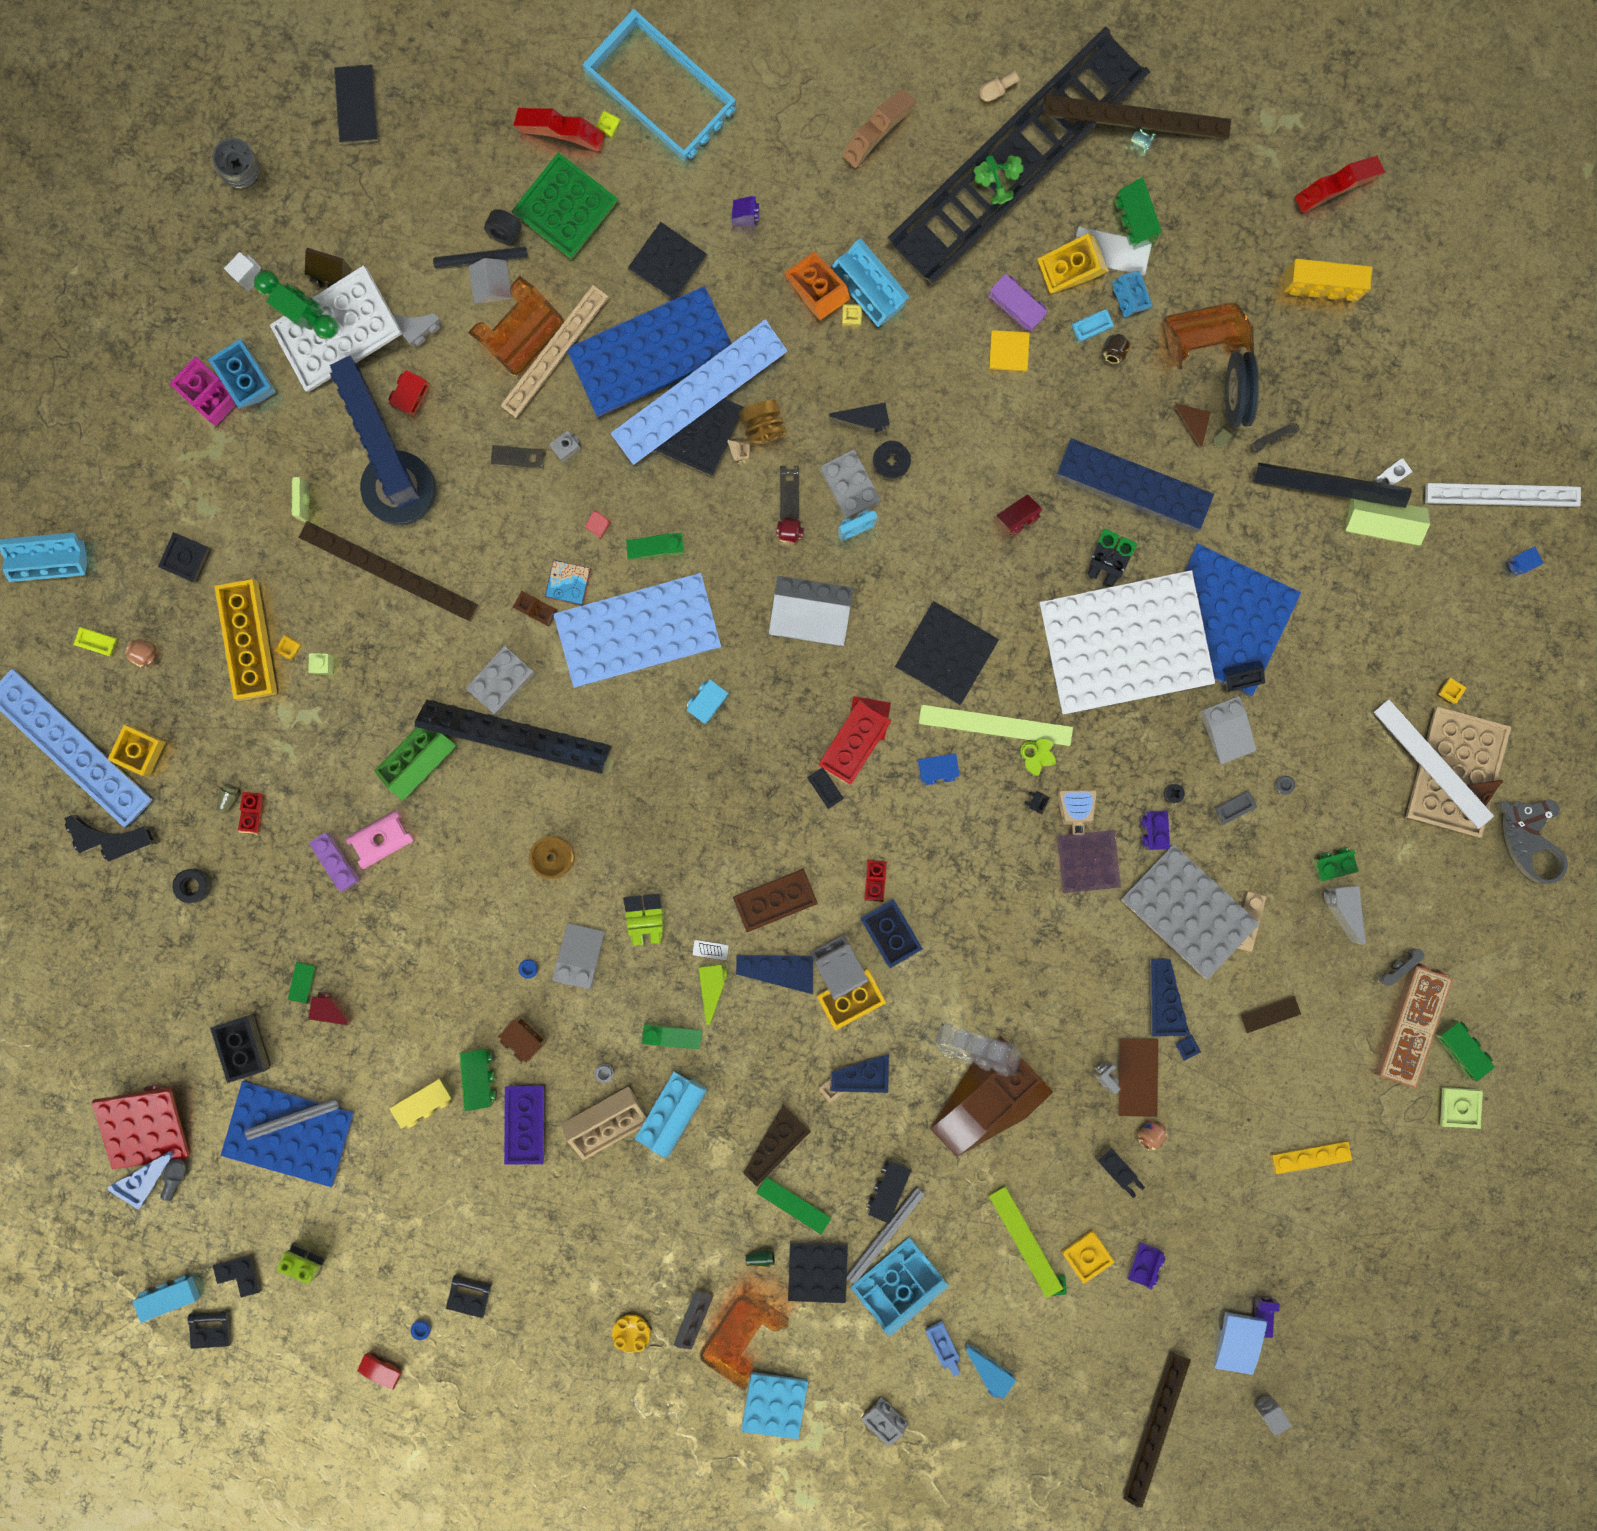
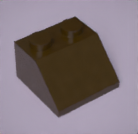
(324, 268)

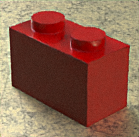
(408, 393)

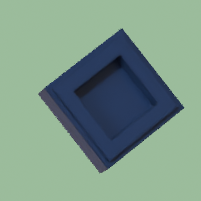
(1187, 1047)

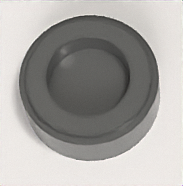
(1284, 785)

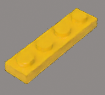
(1311, 1157)

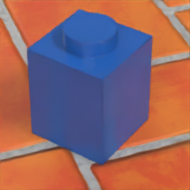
(1525, 561)

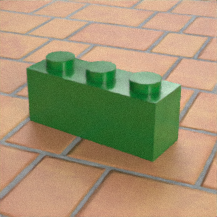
(1465, 1050)

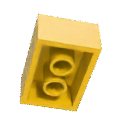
(852, 1004)

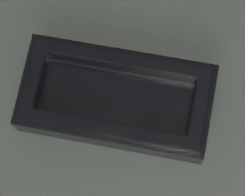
(825, 788)

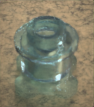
(1142, 140)

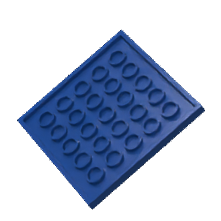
(1239, 610)

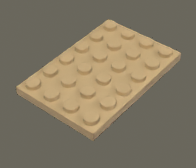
(1472, 751)

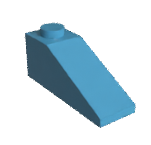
(994, 1376)

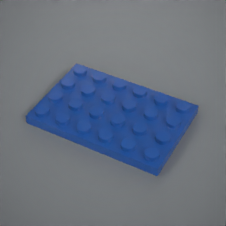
(301, 1150)

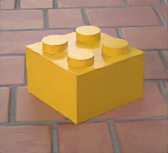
(136, 750)

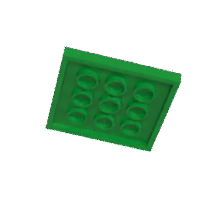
(564, 205)

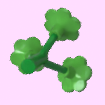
(987, 174)

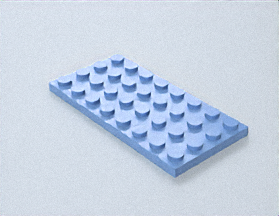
(637, 630)

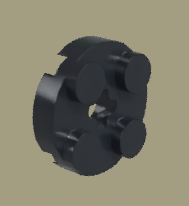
(884, 468)

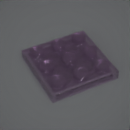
(1088, 861)

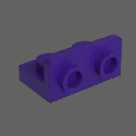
(1156, 830)
(1146, 1265)

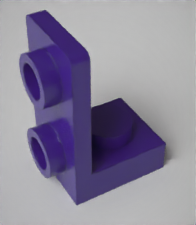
(1265, 1309)

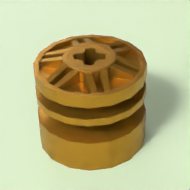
(764, 426)

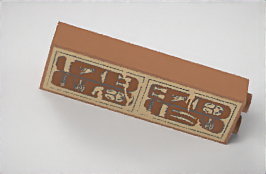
(1414, 1025)

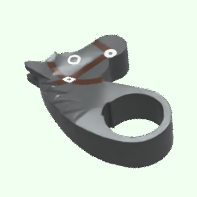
(1522, 836)

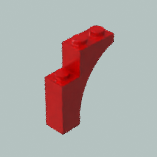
(553, 124)
(1347, 178)

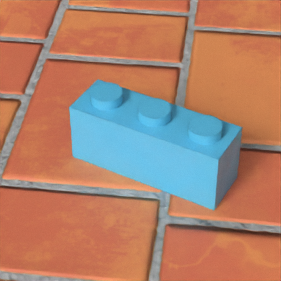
(166, 1298)

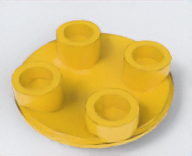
(631, 1333)

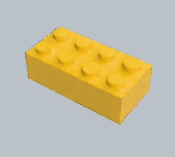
(1327, 279)

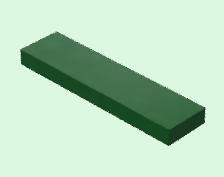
(793, 1205)

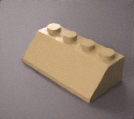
(604, 1123)

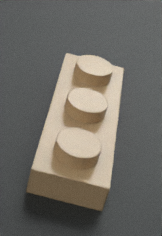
(1254, 905)

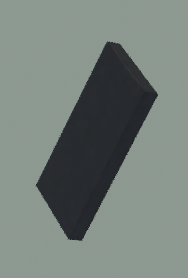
(356, 104)

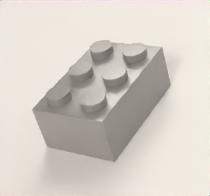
(850, 485)
(500, 680)

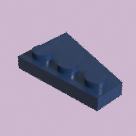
(862, 1077)

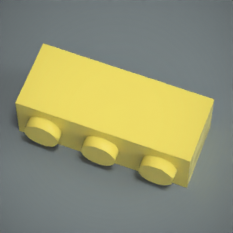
(422, 1103)

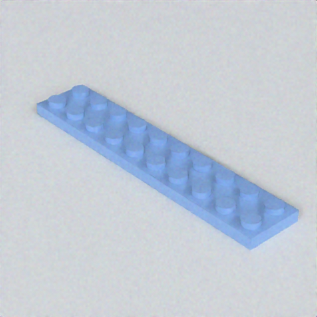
(698, 392)
(71, 749)

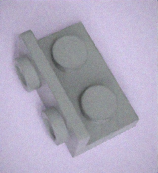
(1107, 1080)
(885, 1422)

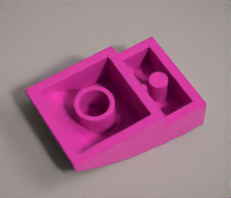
(203, 391)

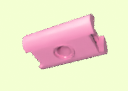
(365, 839)

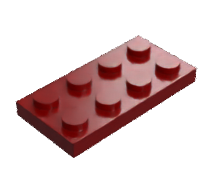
(854, 742)

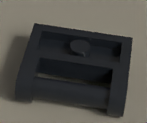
(467, 1302)
(212, 1335)

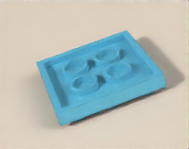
(774, 1405)

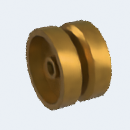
(541, 852)

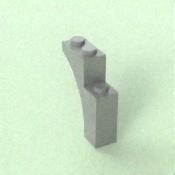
(417, 328)

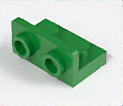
(1336, 865)

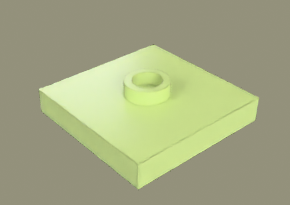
(300, 499)
(1461, 1107)

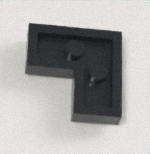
(242, 1270)

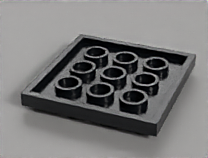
(704, 439)
(946, 653)

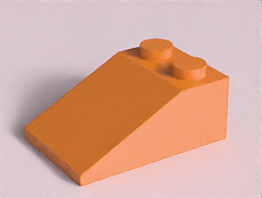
(818, 285)

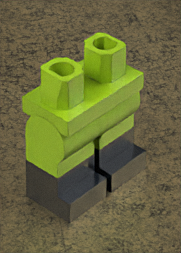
(647, 923)
(296, 1266)

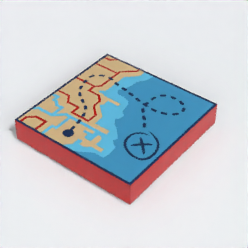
(567, 582)

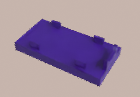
(524, 1125)

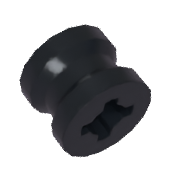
(1171, 791)

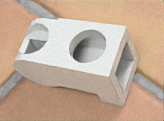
(1394, 473)

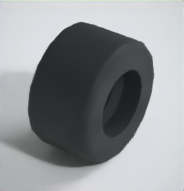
(502, 226)
(179, 886)

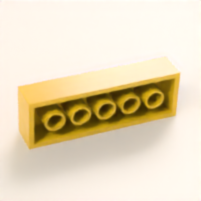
(245, 640)

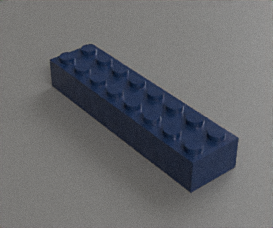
(373, 433)
(1134, 485)

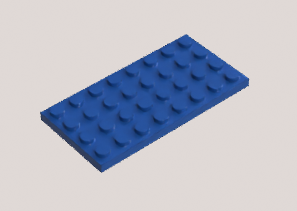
(649, 351)

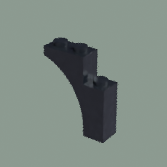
(113, 845)

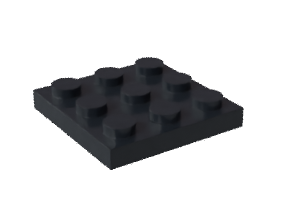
(667, 261)
(817, 1272)

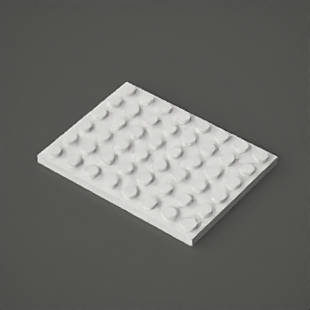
(1127, 642)

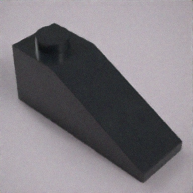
(866, 418)

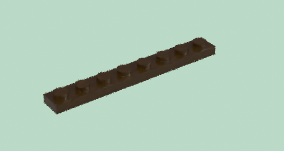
(1156, 1429)

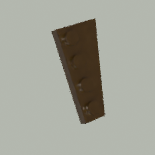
(777, 1143)

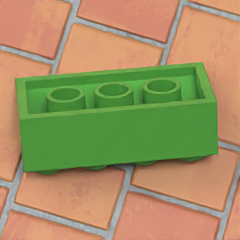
(413, 761)

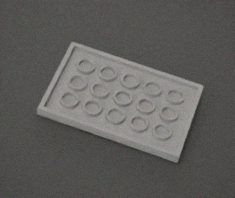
(1190, 912)

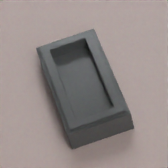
(1235, 807)

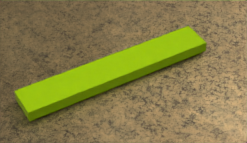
(1025, 1242)

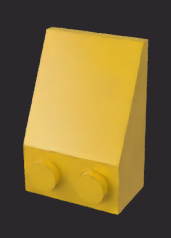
(1073, 264)

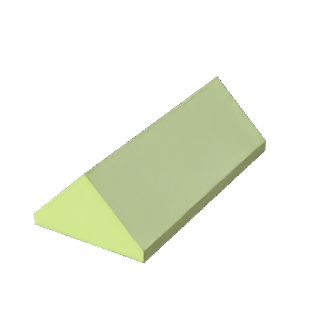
(1388, 521)

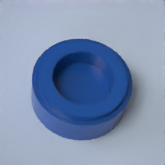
(528, 968)
(420, 1329)

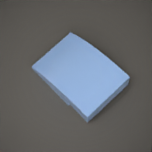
(1240, 1343)

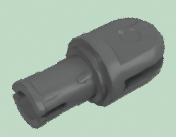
(172, 1177)

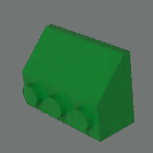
(1138, 214)
(477, 1078)

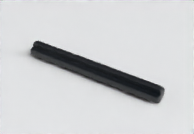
(471, 258)

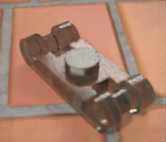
(1274, 437)

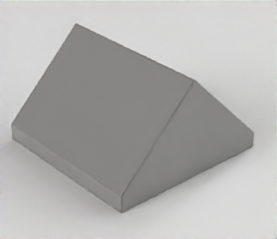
(490, 280)

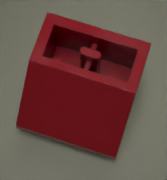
(1017, 515)

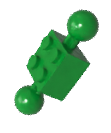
(295, 305)

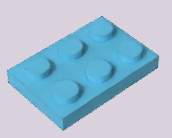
(852, 527)

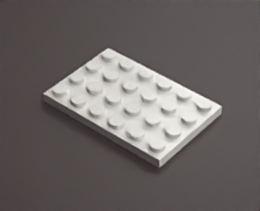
(362, 328)

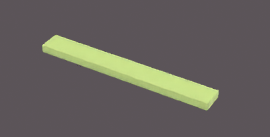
(994, 725)

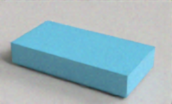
(1092, 325)

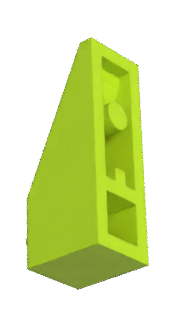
(712, 983)

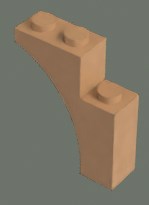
(881, 122)

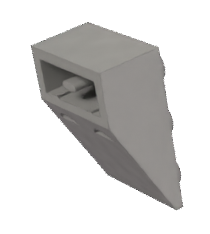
(839, 966)

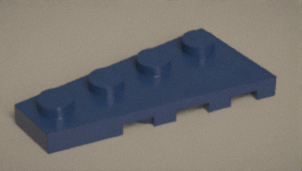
(782, 970)
(1165, 1001)

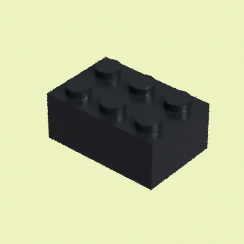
(240, 1048)

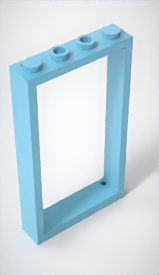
(610, 44)

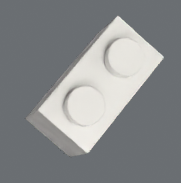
(243, 270)

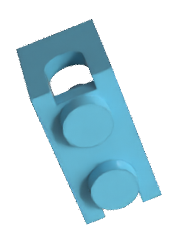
(707, 701)

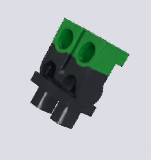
(1108, 563)

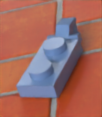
(943, 1347)

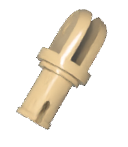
(996, 86)

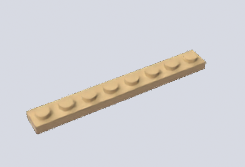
(554, 351)

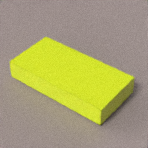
(95, 641)

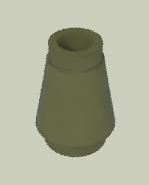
(226, 798)

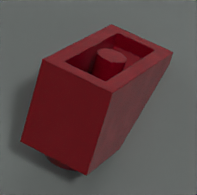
(327, 1009)

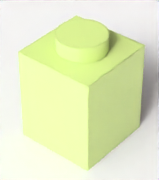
(321, 664)

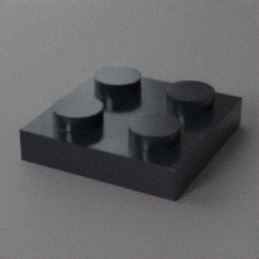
(184, 557)

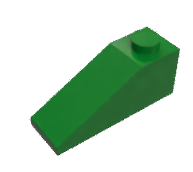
(656, 546)
(671, 1036)

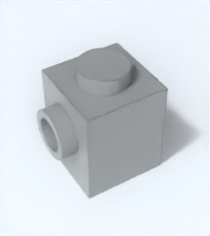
(565, 446)

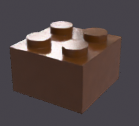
(521, 1039)

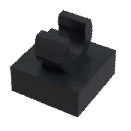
(1038, 803)

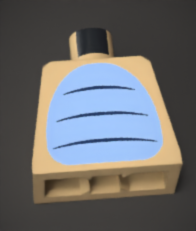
(1077, 809)

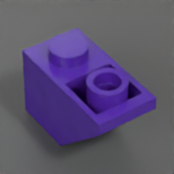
(745, 211)

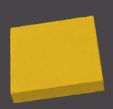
(1009, 350)
(1087, 1256)

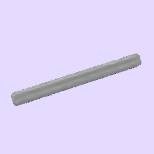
(885, 1235)

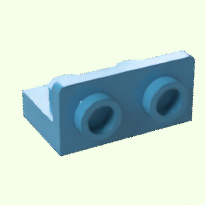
(1131, 293)

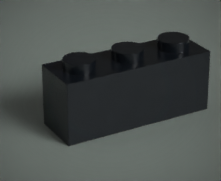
(888, 1190)

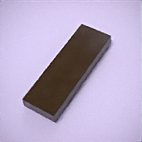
(1270, 1014)

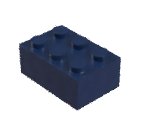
(891, 933)

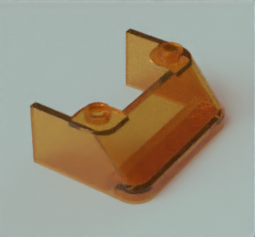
(1208, 327)

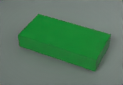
(301, 982)

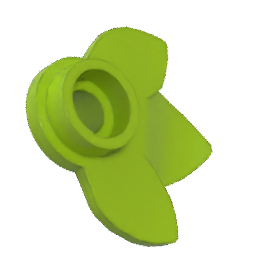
(1040, 756)

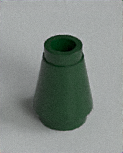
(761, 1258)

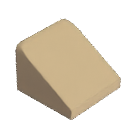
(739, 448)

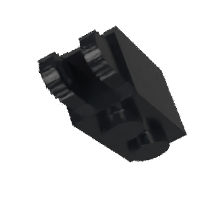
(1118, 1169)

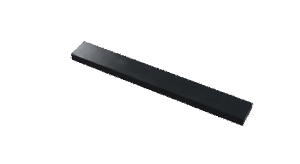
(1332, 485)

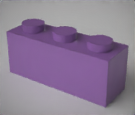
(1018, 302)
(334, 862)

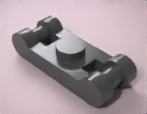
(1401, 967)

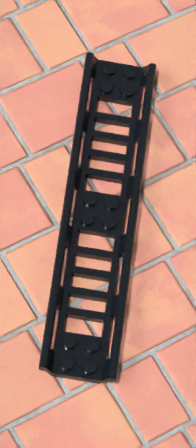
(923, 249)

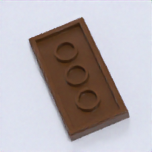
(775, 900)
(1138, 1077)

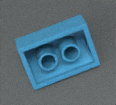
(242, 374)

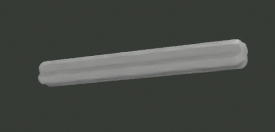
(291, 1119)

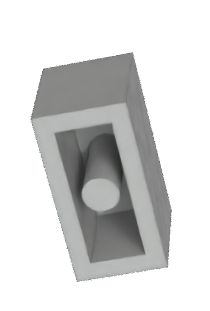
(1272, 1415)

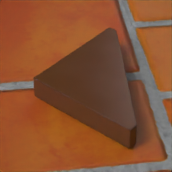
(1195, 421)
(1485, 790)

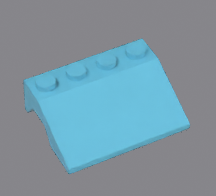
(899, 1286)

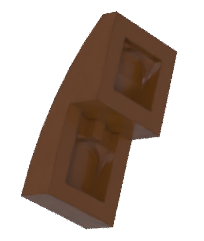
(535, 608)

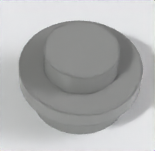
(604, 1073)

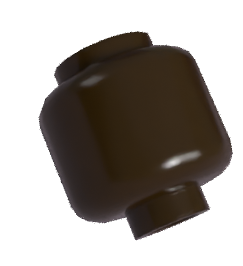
(1116, 348)

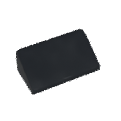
(1244, 676)

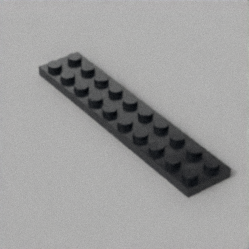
(513, 736)

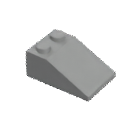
(1229, 729)
(1346, 907)
(579, 956)

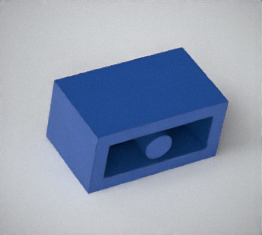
(938, 768)

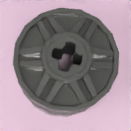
(232, 154)

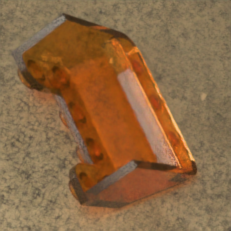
(522, 330)
(734, 1333)

